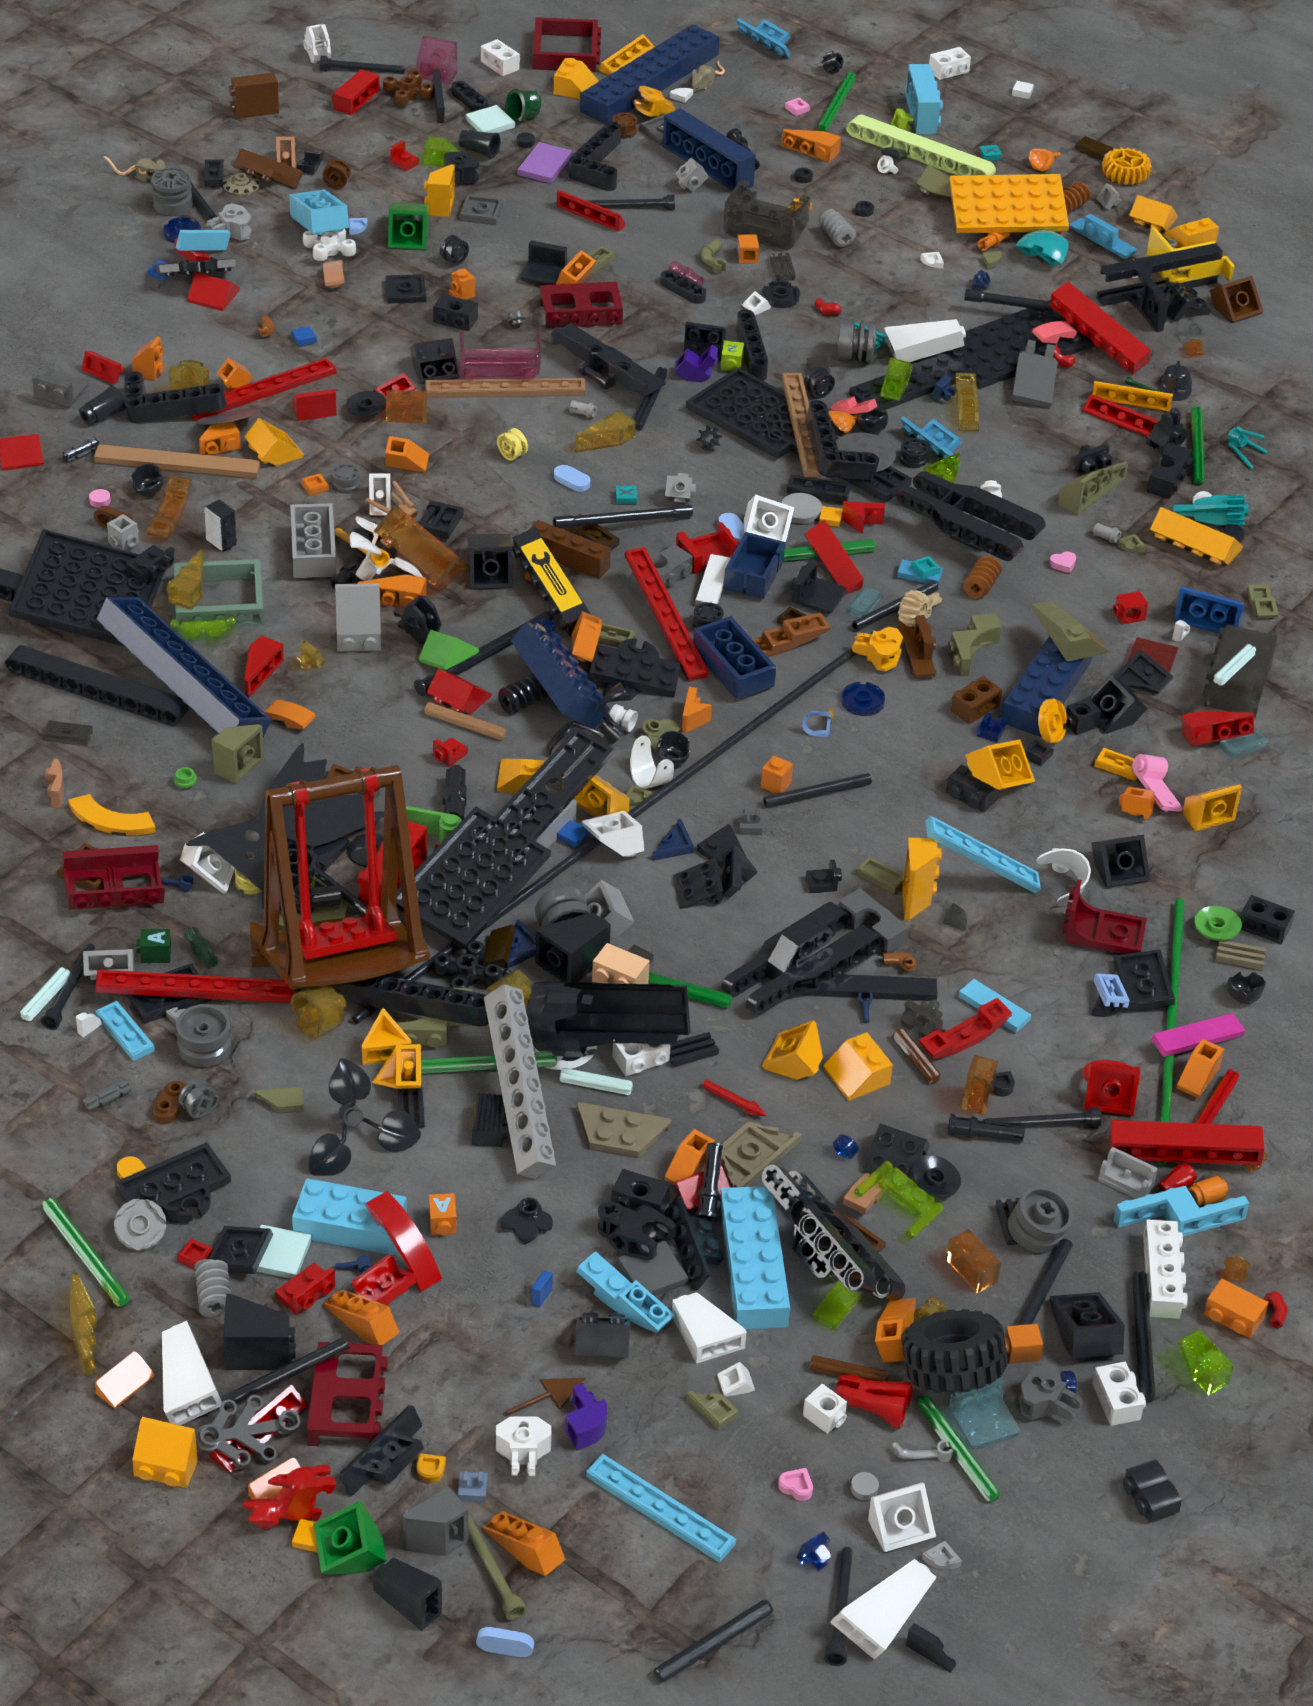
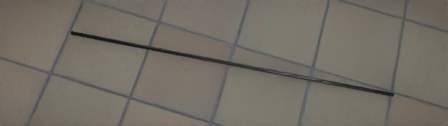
(636, 811)

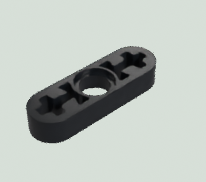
(469, 96)
(690, 289)

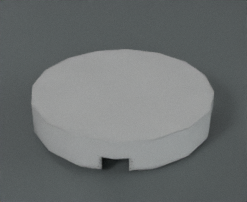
(805, 507)
(140, 1224)

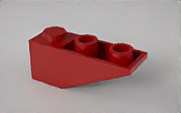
(1214, 726)

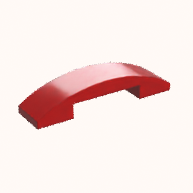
(968, 1033)
(406, 1238)

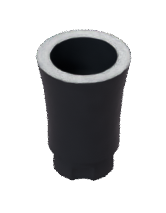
(481, 142)
(102, 406)

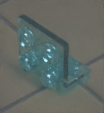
(983, 1415)

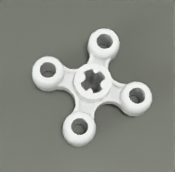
(329, 244)

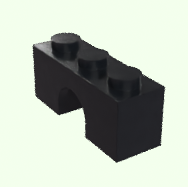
(1173, 469)

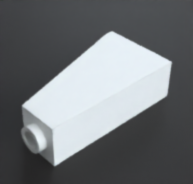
(924, 339)
(186, 1379)
(882, 1611)

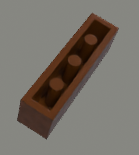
(575, 550)

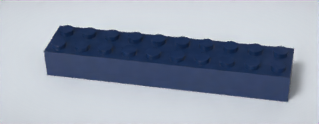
(654, 69)
(179, 665)

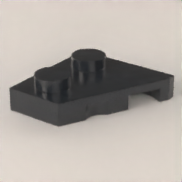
(1144, 674)
(719, 844)

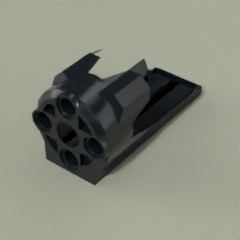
(595, 1014)

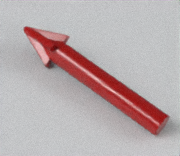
(752, 1107)

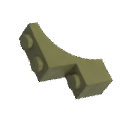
(981, 632)
(429, 1031)

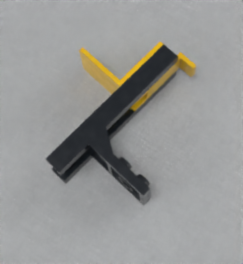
(1188, 265)

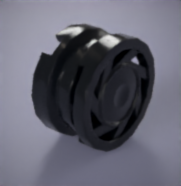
(454, 250)
(819, 382)
(914, 453)
(709, 613)

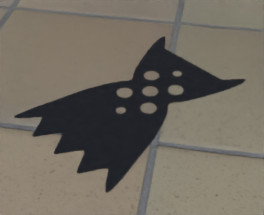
(324, 821)

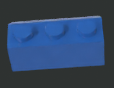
(1207, 610)

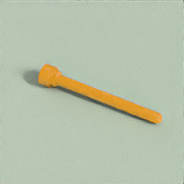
(378, 560)

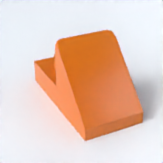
(695, 713)

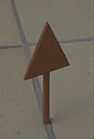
(558, 1389)

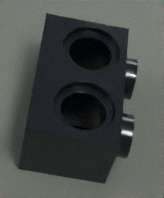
(1266, 919)

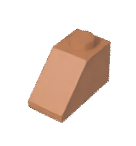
(286, 150)

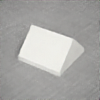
(901, 1517)

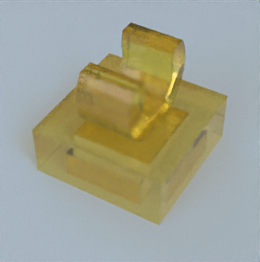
(309, 656)

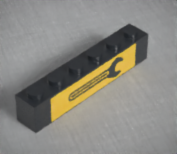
(549, 578)

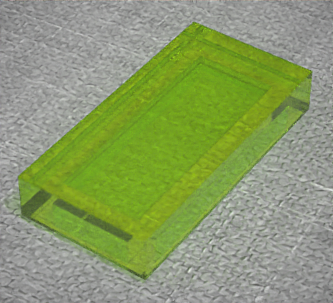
(836, 1306)

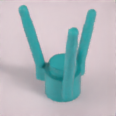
(1238, 438)

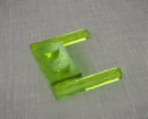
(213, 628)
(904, 1192)

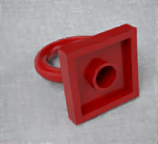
(1111, 1086)

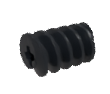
(521, 693)

